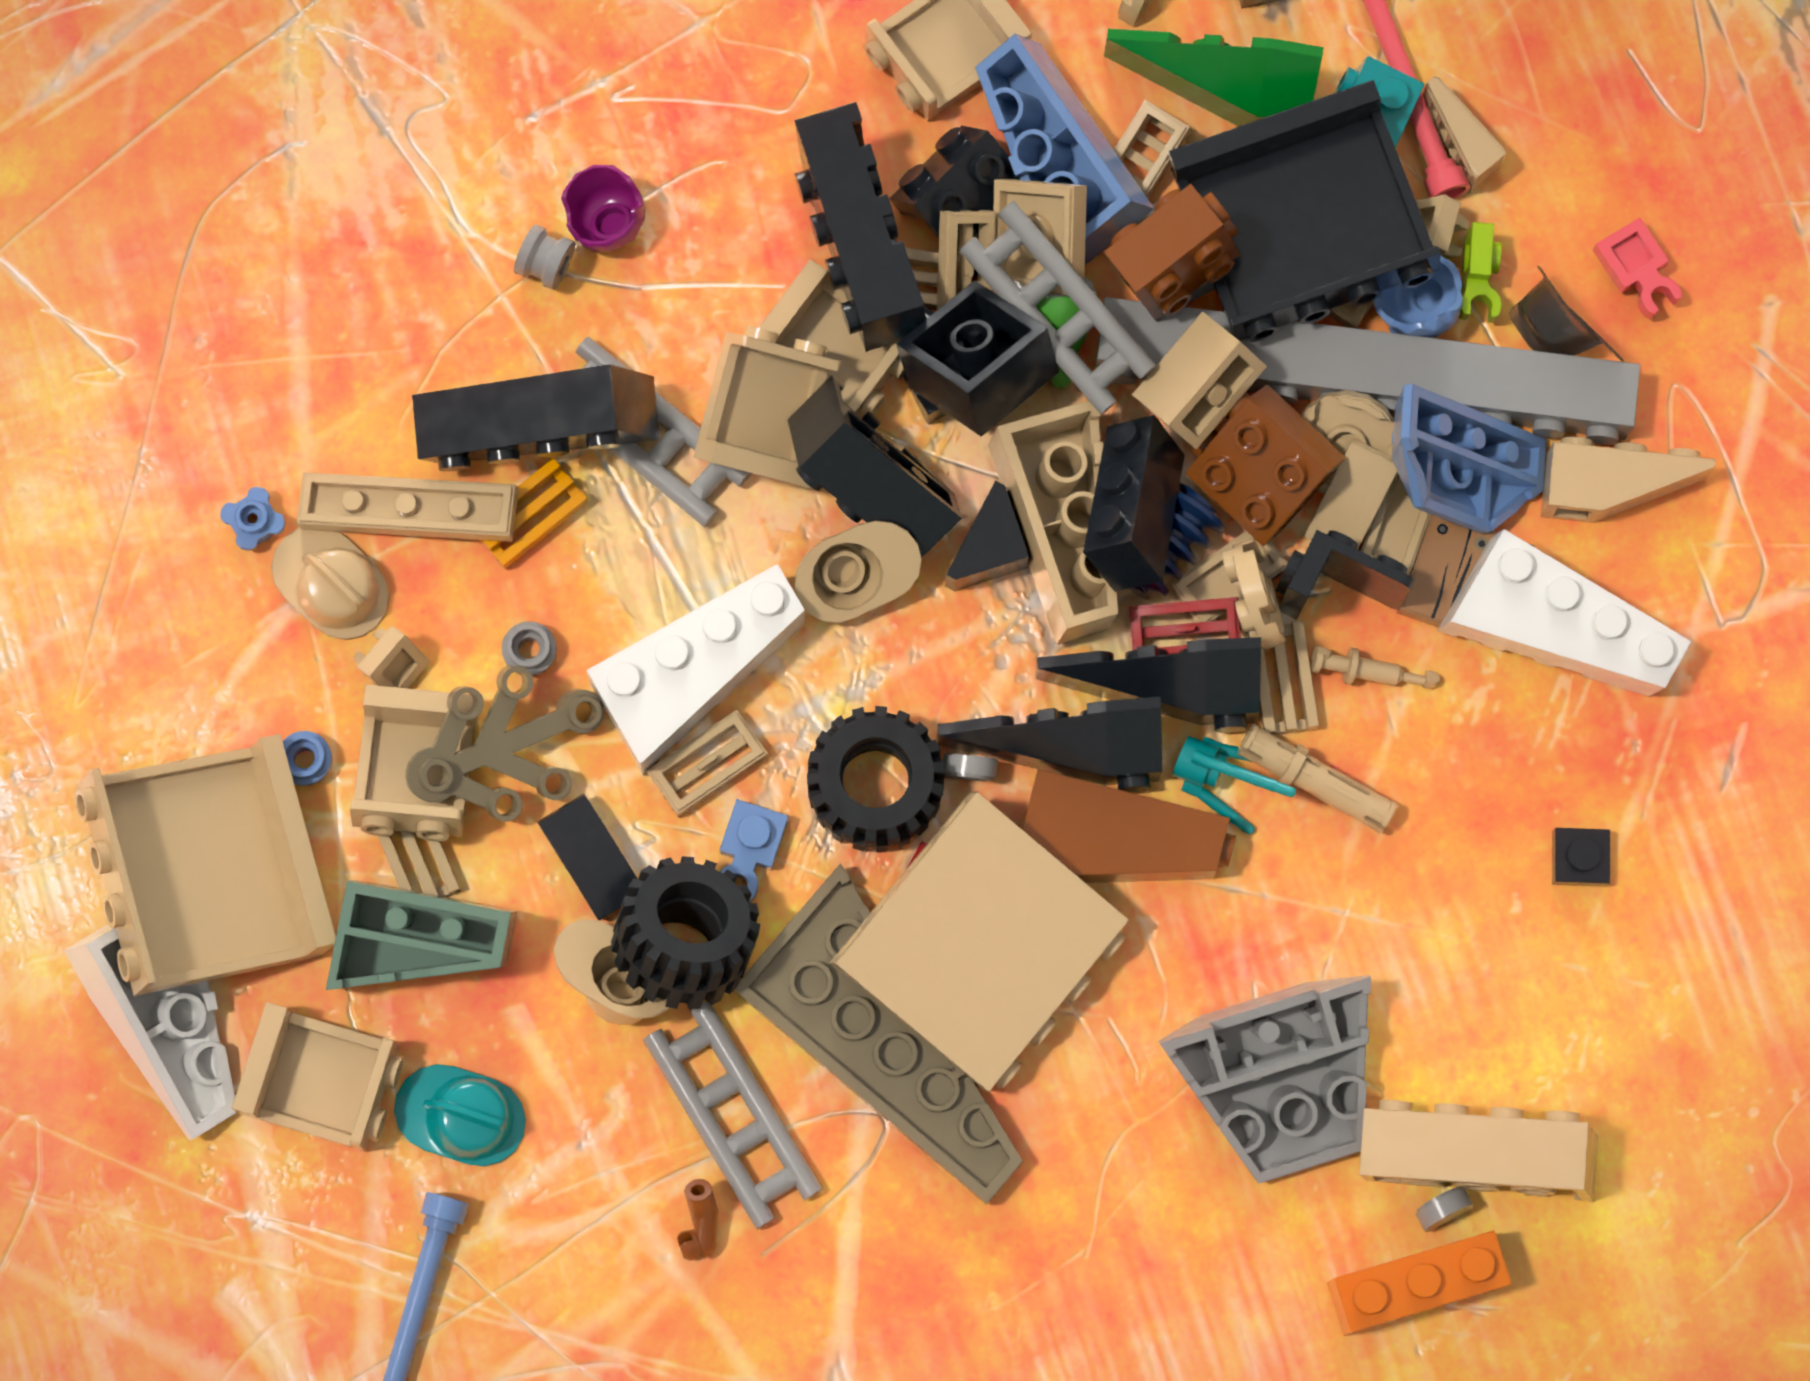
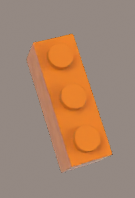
(1419, 1283)

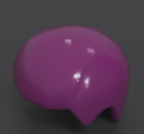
(603, 208)

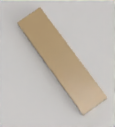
(407, 506)

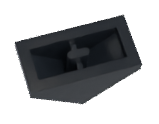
(991, 546)

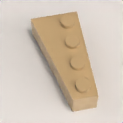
(1051, 481)
(1479, 1149)

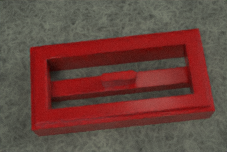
(1138, 632)

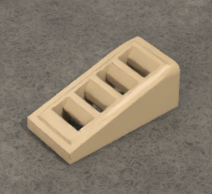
(1179, 133)
(1463, 134)

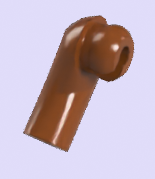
(704, 1218)

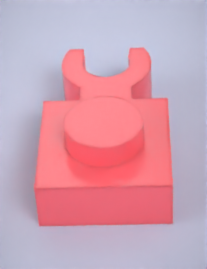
(1634, 259)

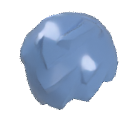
(1424, 309)

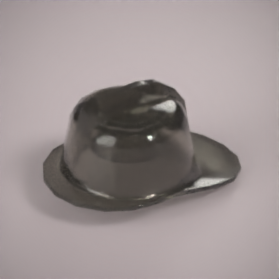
(1552, 325)

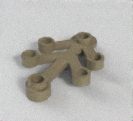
(495, 746)

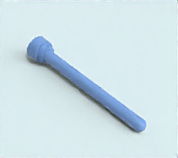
(440, 1218)

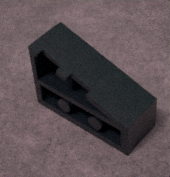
(866, 470)

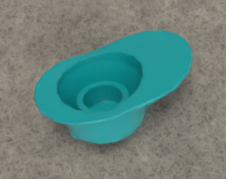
(460, 1115)

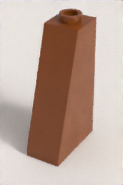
(1124, 835)

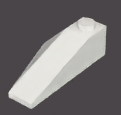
(165, 1033)

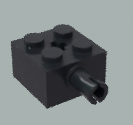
(977, 357)

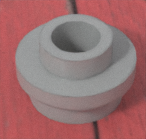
(524, 633)

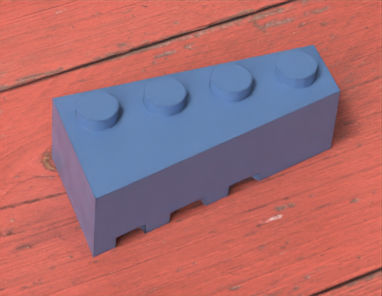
(1057, 138)

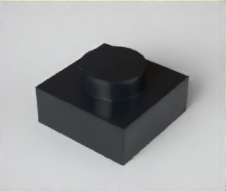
(1581, 857)

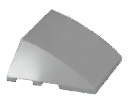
(1282, 1073)

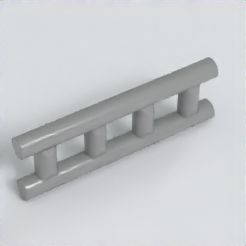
(1091, 313)
(653, 464)
(728, 1149)

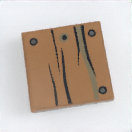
(1441, 569)

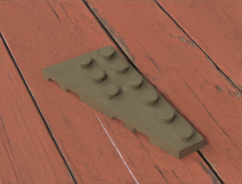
(871, 1046)

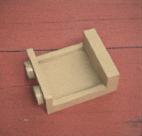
(937, 45)
(814, 314)
(754, 396)
(394, 729)
(317, 1078)

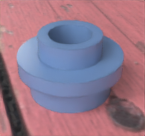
(312, 742)

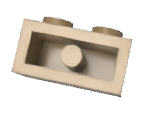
(1197, 378)

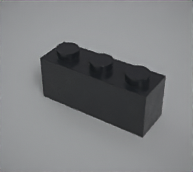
(1134, 503)

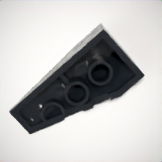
(1202, 684)
(1103, 745)

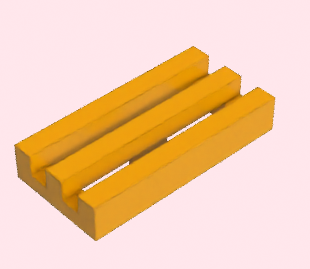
(551, 522)

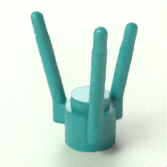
(1205, 761)

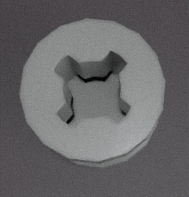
(544, 257)

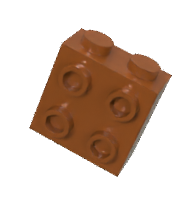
(1175, 250)
(1263, 464)

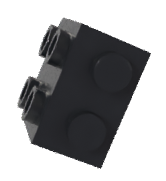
(954, 178)
(1339, 559)

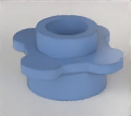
(252, 534)

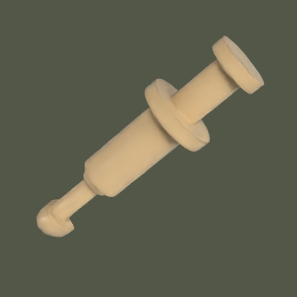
(1367, 669)

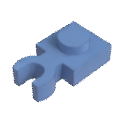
(752, 841)

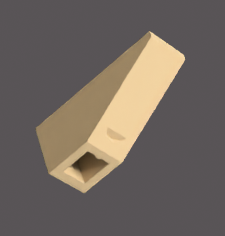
(1600, 482)

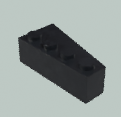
(857, 227)
(535, 416)

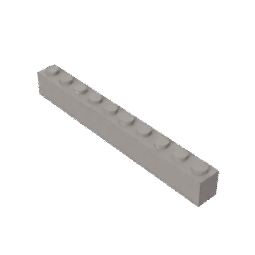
(1510, 384)

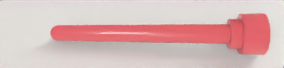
(1442, 172)

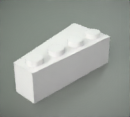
(1559, 618)
(693, 664)

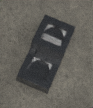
(589, 855)

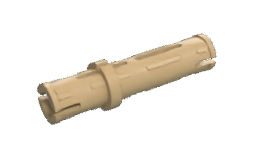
(1297, 767)

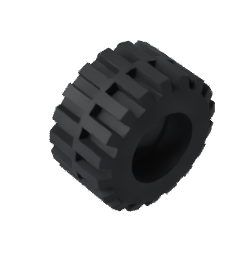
(881, 733)
(677, 968)

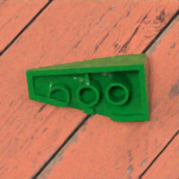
(1219, 77)

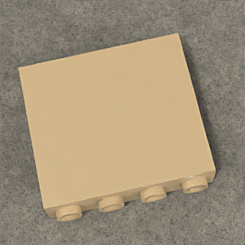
(205, 867)
(982, 942)

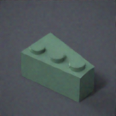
(413, 935)

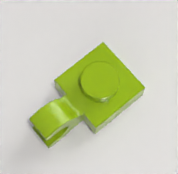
(1480, 260)

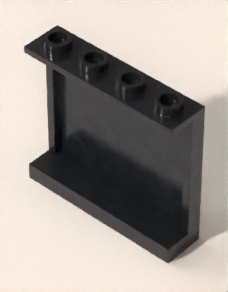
(1314, 209)

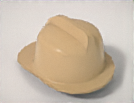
(857, 571)
(330, 582)
(588, 966)

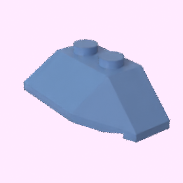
(1463, 460)

